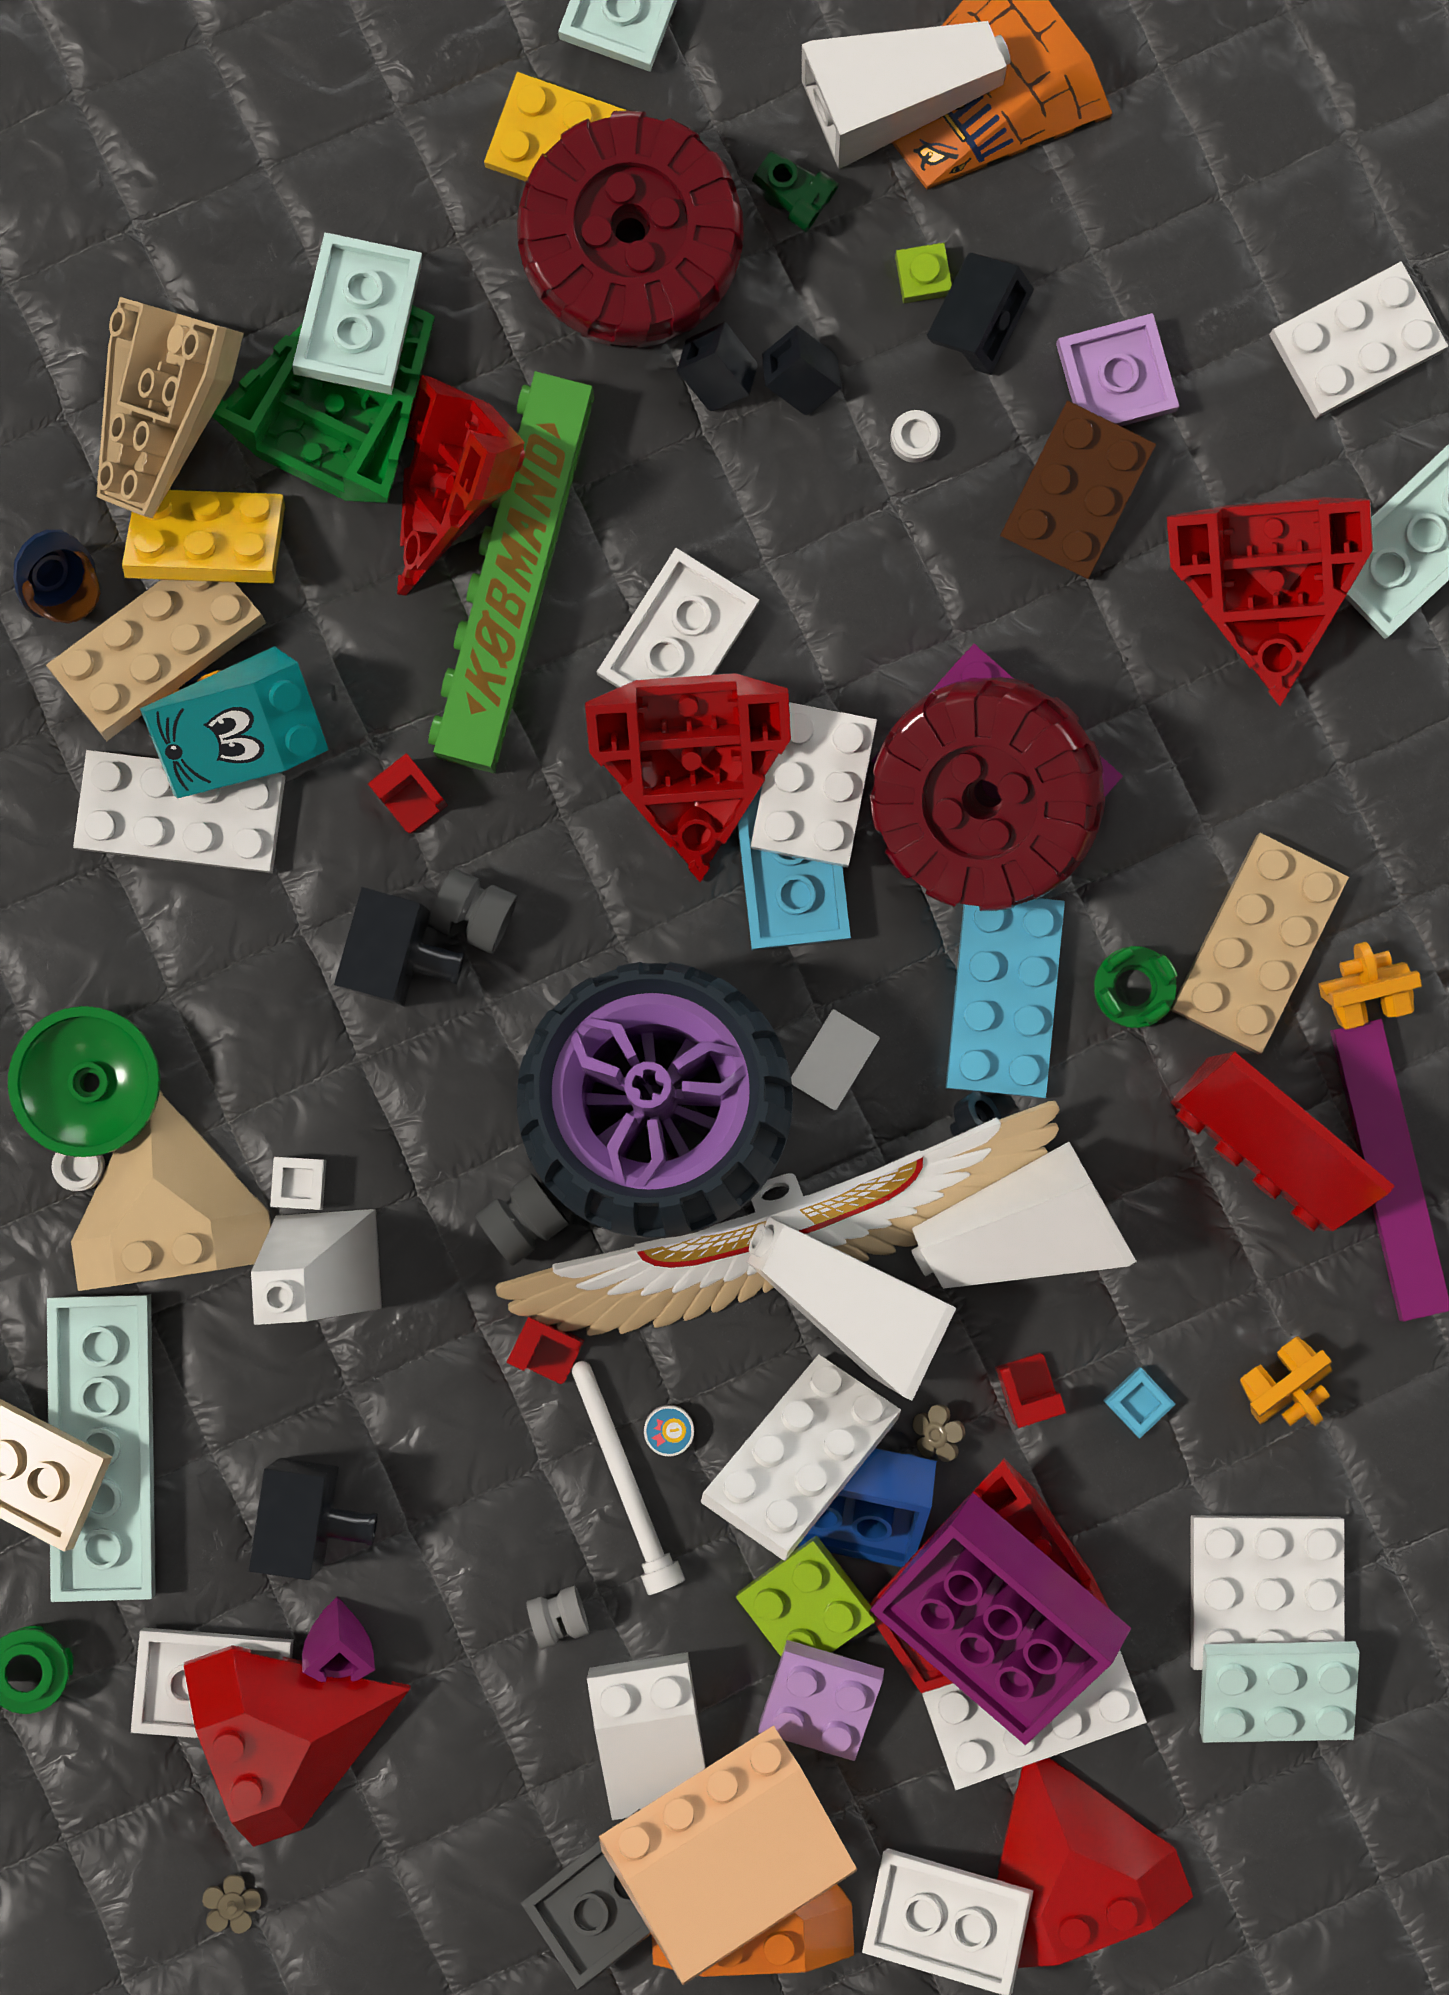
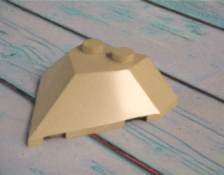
(166, 1210)

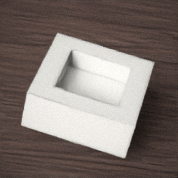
(298, 1183)

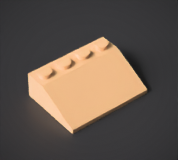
(727, 1854)

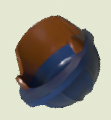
(56, 577)

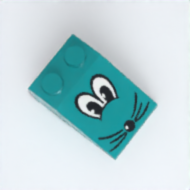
(236, 725)

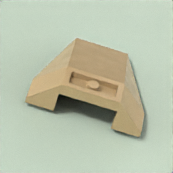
(157, 399)

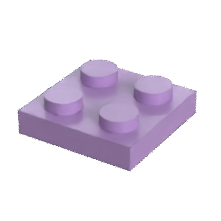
(1119, 371)
(821, 1700)

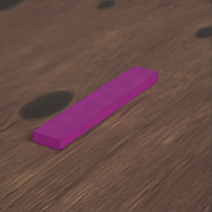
(1387, 1147)

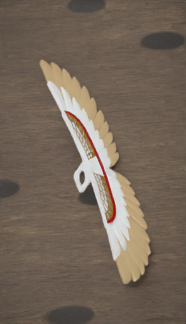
(710, 1267)

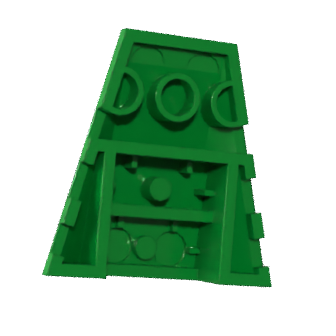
(325, 430)

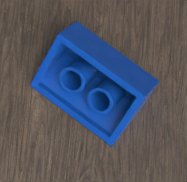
(880, 1510)

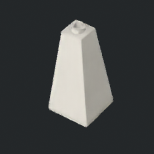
(897, 81)
(1024, 1227)
(317, 1267)
(864, 1311)

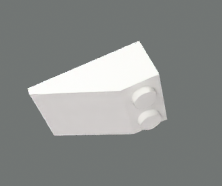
(645, 1729)

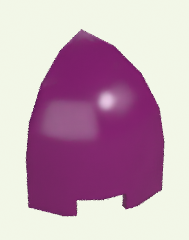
(337, 1646)

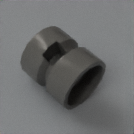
(472, 910)
(522, 1219)

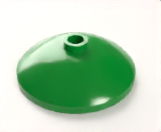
(50, 1075)

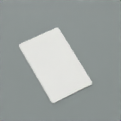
(834, 1059)

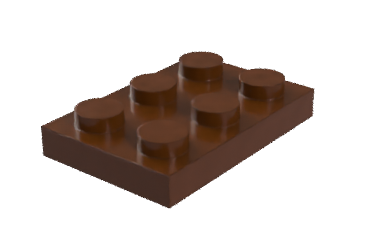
(1077, 489)

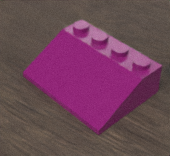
(1001, 1620)

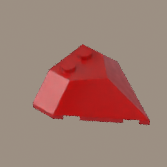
(458, 469)
(1272, 574)
(690, 752)
(279, 1734)
(1089, 1865)

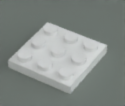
(1266, 1580)

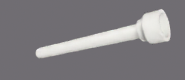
(659, 1568)

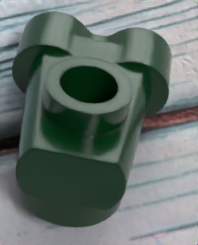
(801, 196)

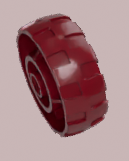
(641, 178)
(954, 834)

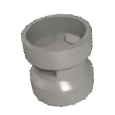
(557, 1617)

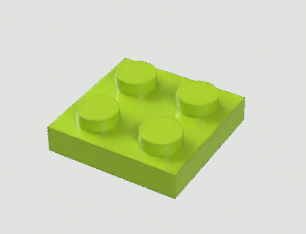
(807, 1601)

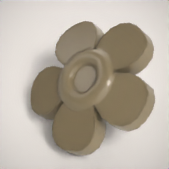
(938, 1433)
(231, 1905)

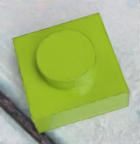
(923, 272)

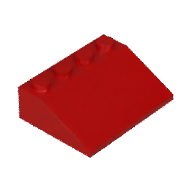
(1278, 1143)

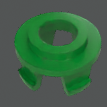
(1160, 974)
(55, 1664)

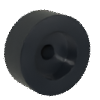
(972, 1112)

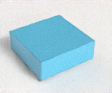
(1139, 1402)

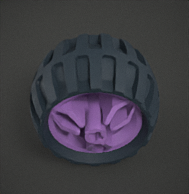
(715, 1029)

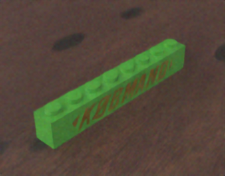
(512, 575)

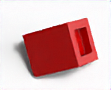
(407, 794)
(545, 1350)
(1029, 1390)

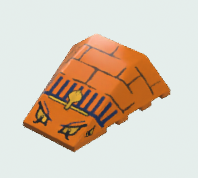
(1043, 96)

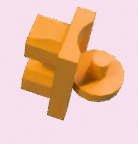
(1369, 978)
(1306, 1370)

